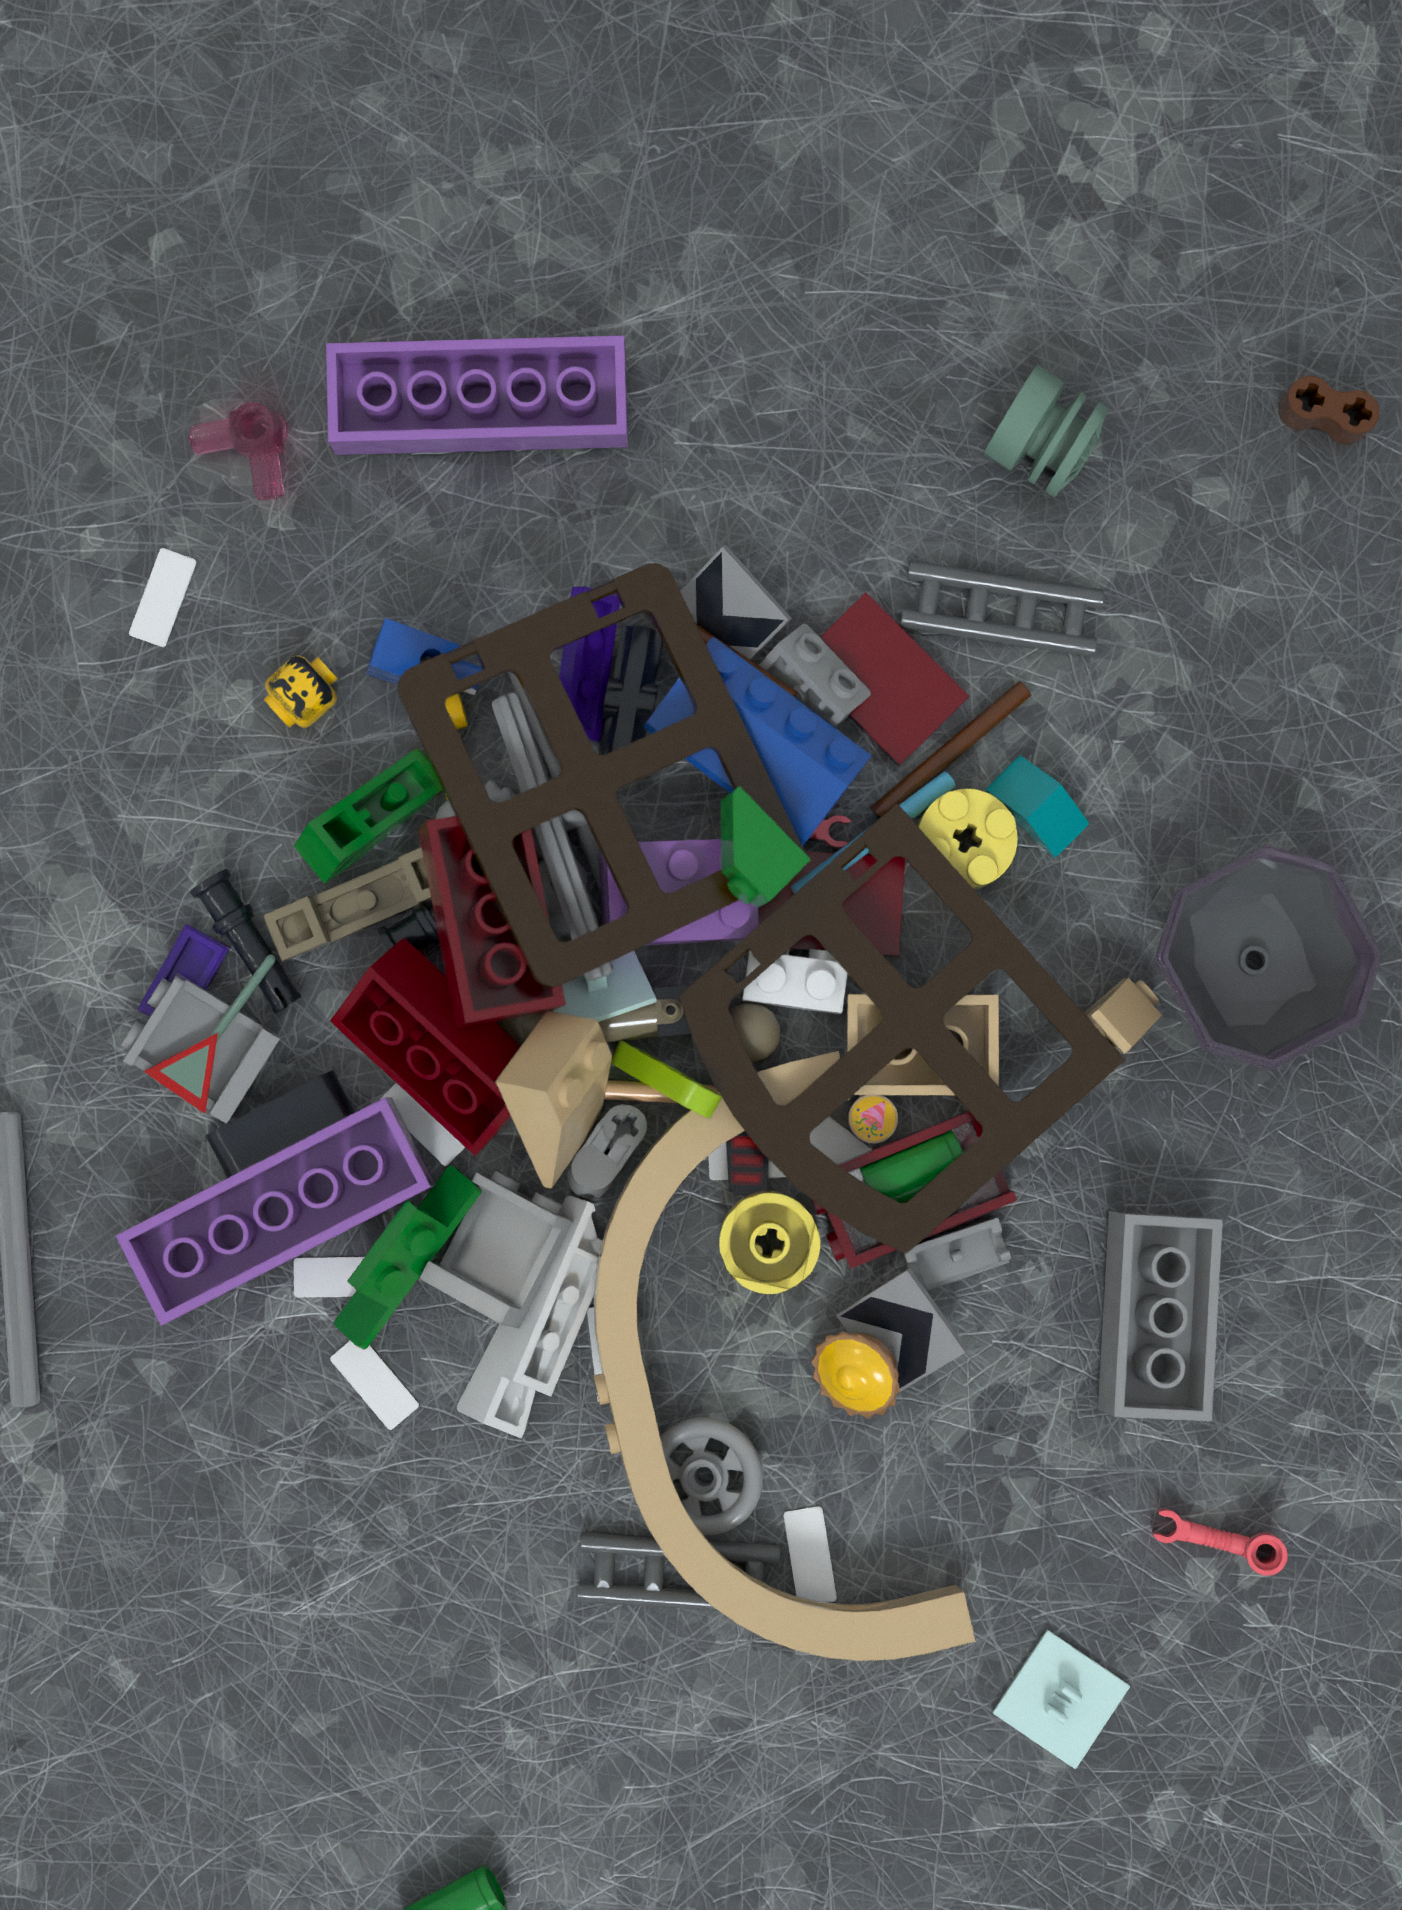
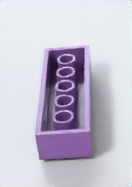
(477, 395)
(275, 1210)

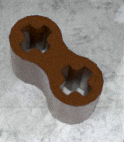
(1328, 410)

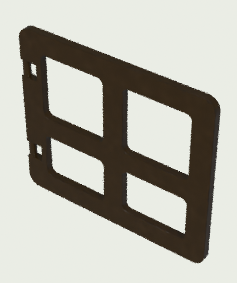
(586, 779)

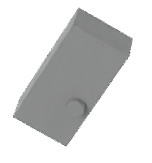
(1160, 1316)

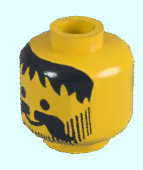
(301, 691)

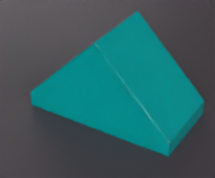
(1039, 805)

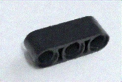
(280, 1123)

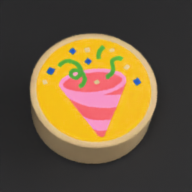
(872, 1118)

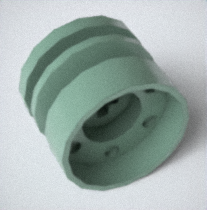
(1046, 431)

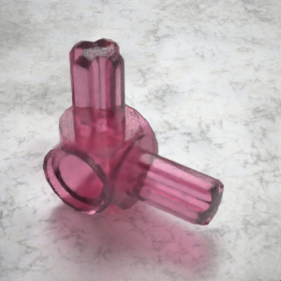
(237, 434)

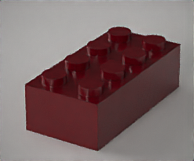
(478, 949)
(409, 1029)

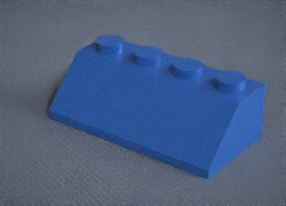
(800, 750)

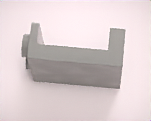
(189, 1015)
(501, 1250)

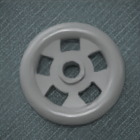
(740, 1457)

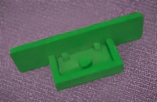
(402, 1255)

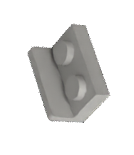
(817, 675)

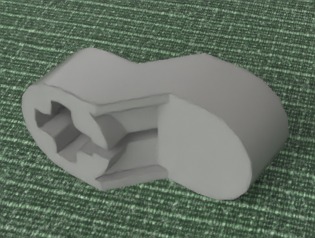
(621, 1132)

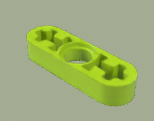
(666, 1079)

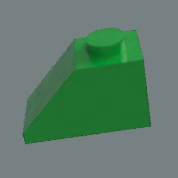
(755, 851)

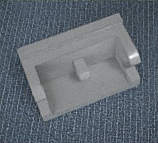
(958, 1253)

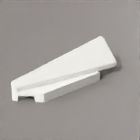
(536, 1352)

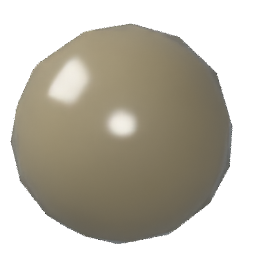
(757, 1029)

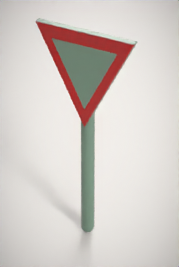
(191, 1070)

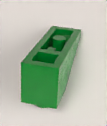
(368, 815)

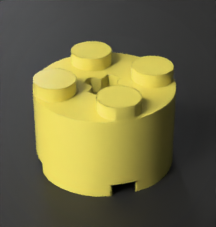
(991, 828)
(785, 1265)

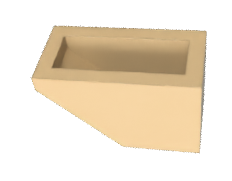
(1125, 1013)

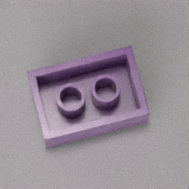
(674, 867)

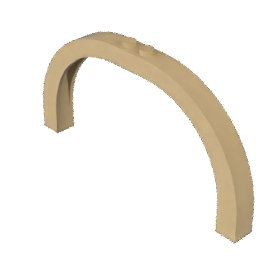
(825, 1629)

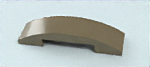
(349, 906)

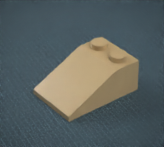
(971, 1021)
(557, 1089)

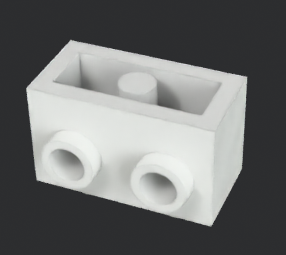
(799, 983)

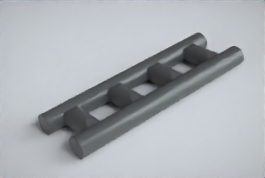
(1028, 593)
(652, 1592)

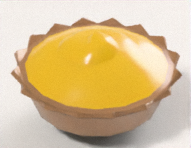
(857, 1373)

